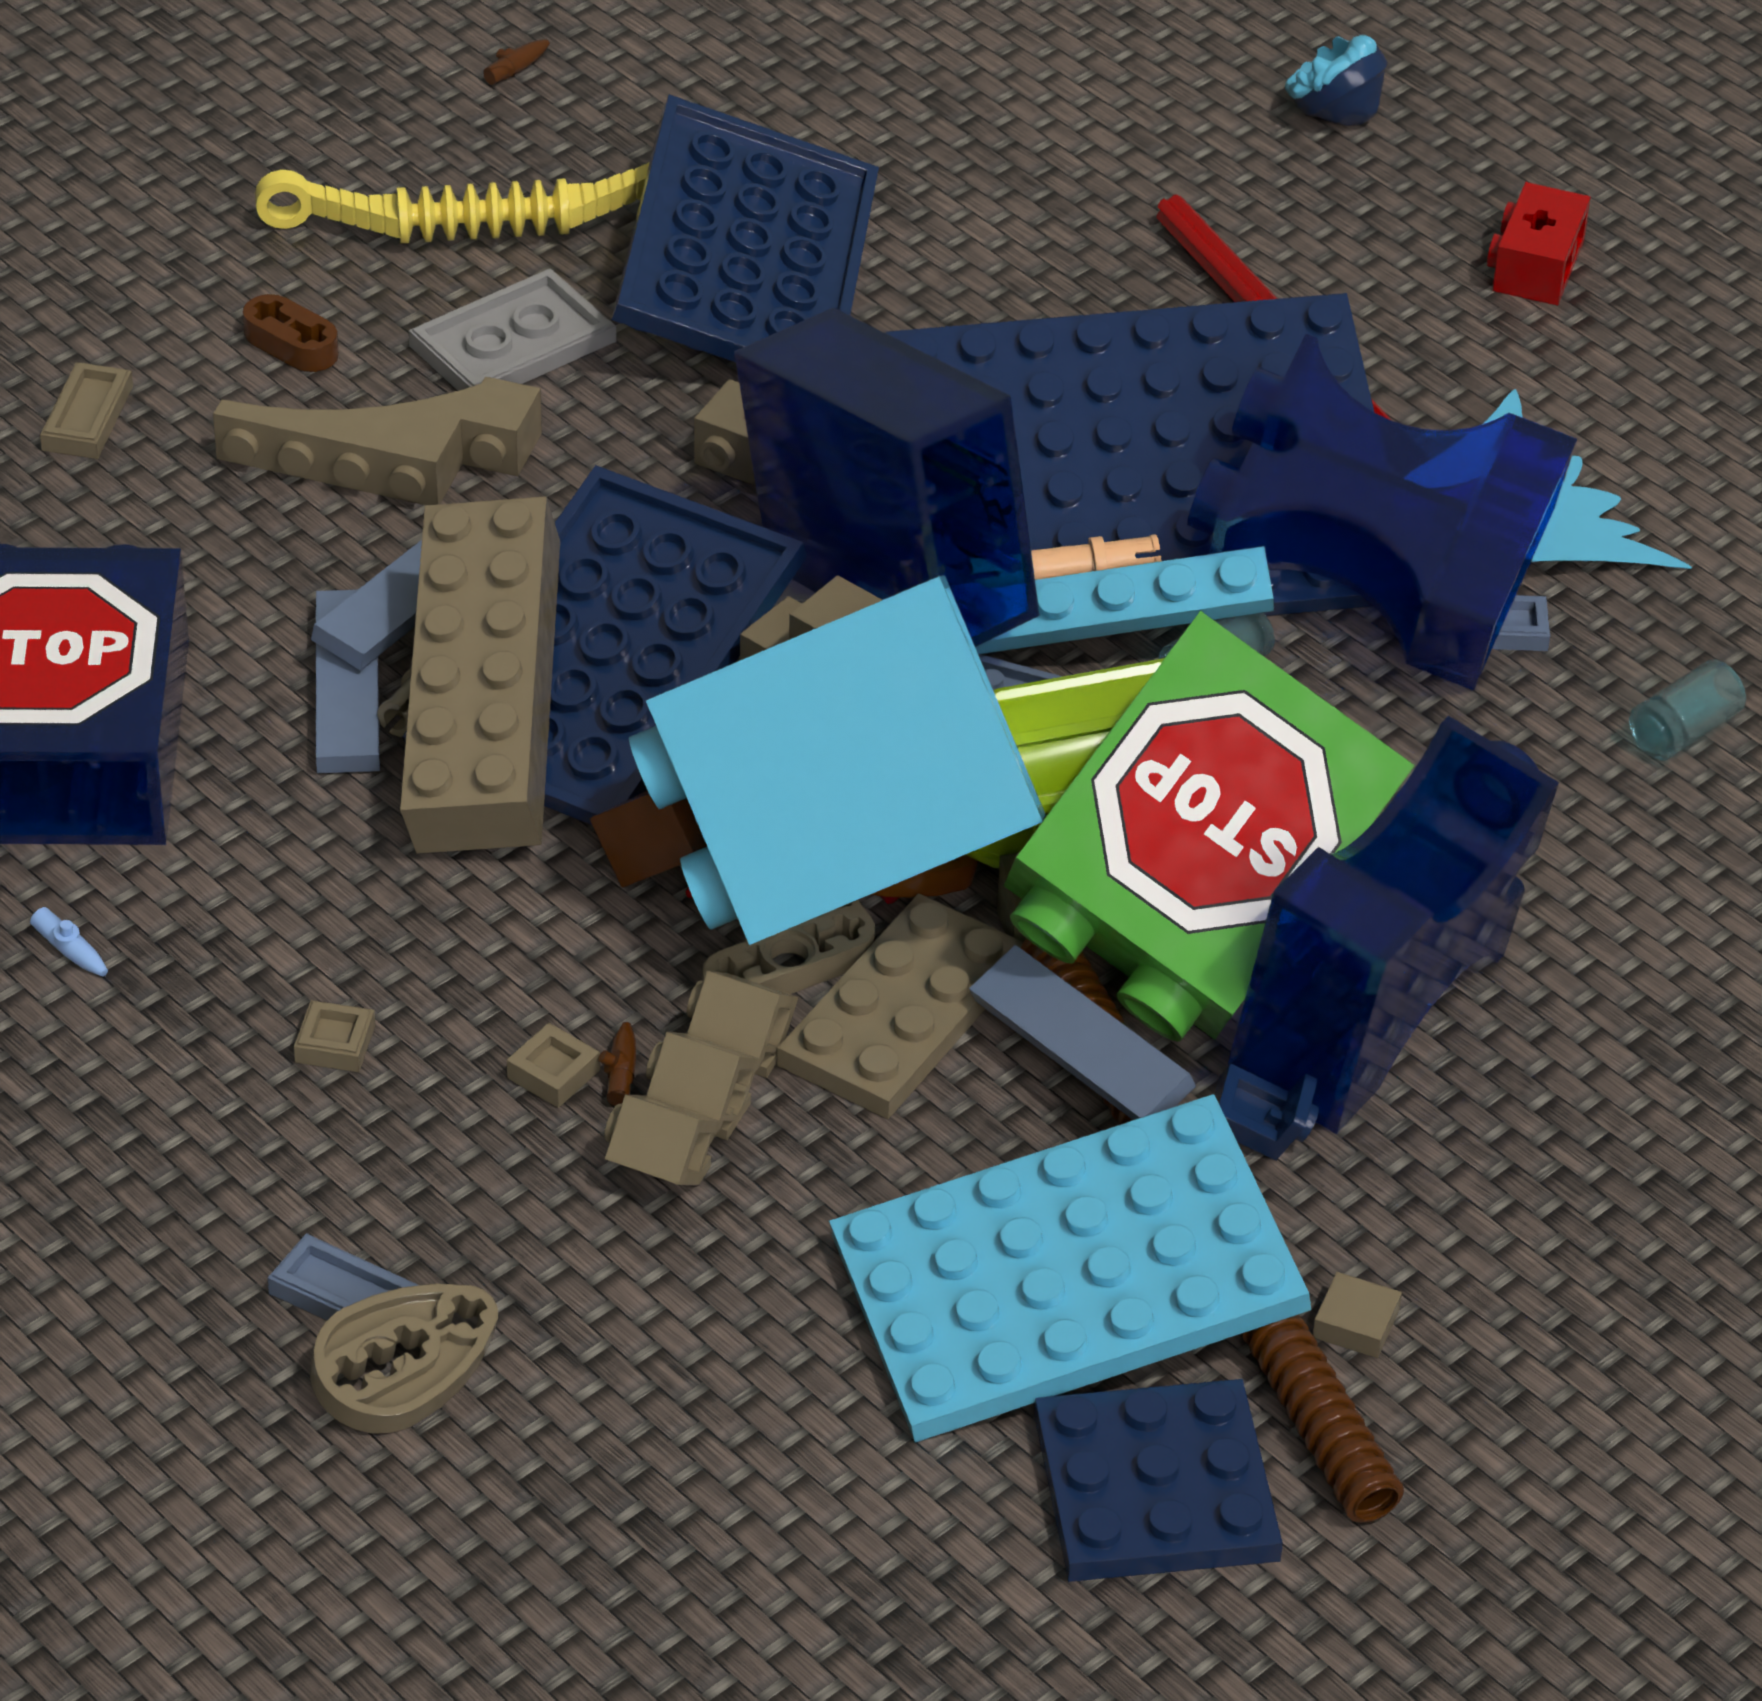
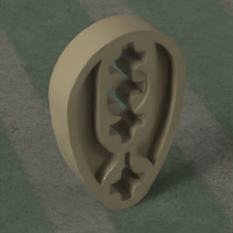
(415, 1387)

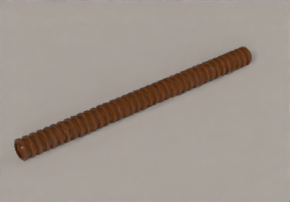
(1289, 1355)

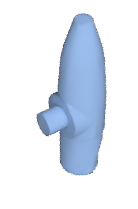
(68, 941)

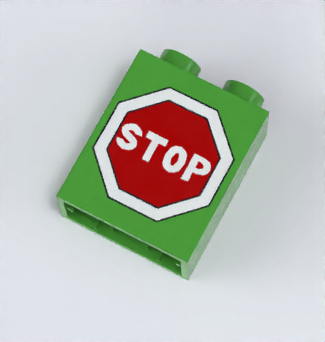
(1193, 823)

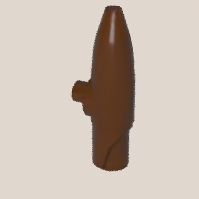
(514, 60)
(620, 1064)

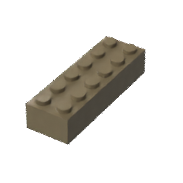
(481, 676)

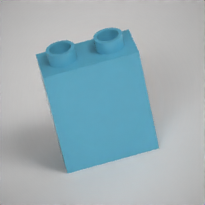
(837, 763)

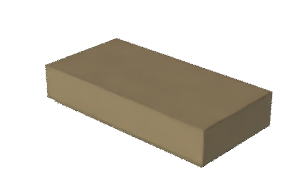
(86, 410)

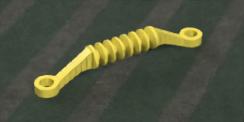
(397, 215)

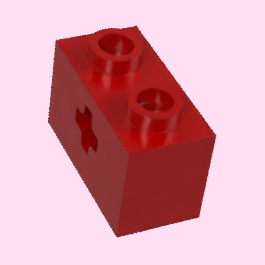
(1539, 243)

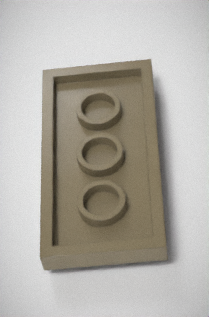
(896, 1007)

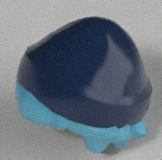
(1341, 82)

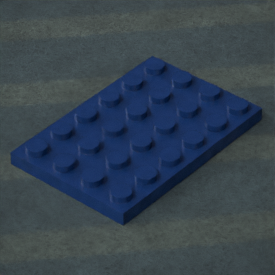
(740, 232)
(643, 606)

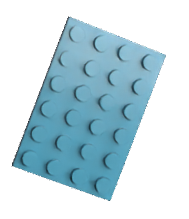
(1067, 1267)

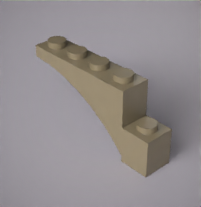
(388, 450)

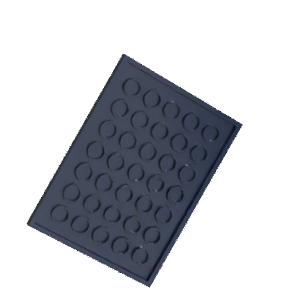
(1136, 405)

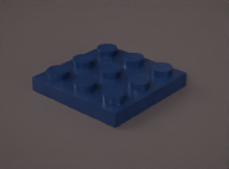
(1157, 1480)

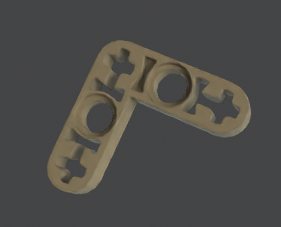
(825, 942)

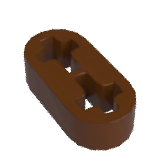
(290, 333)

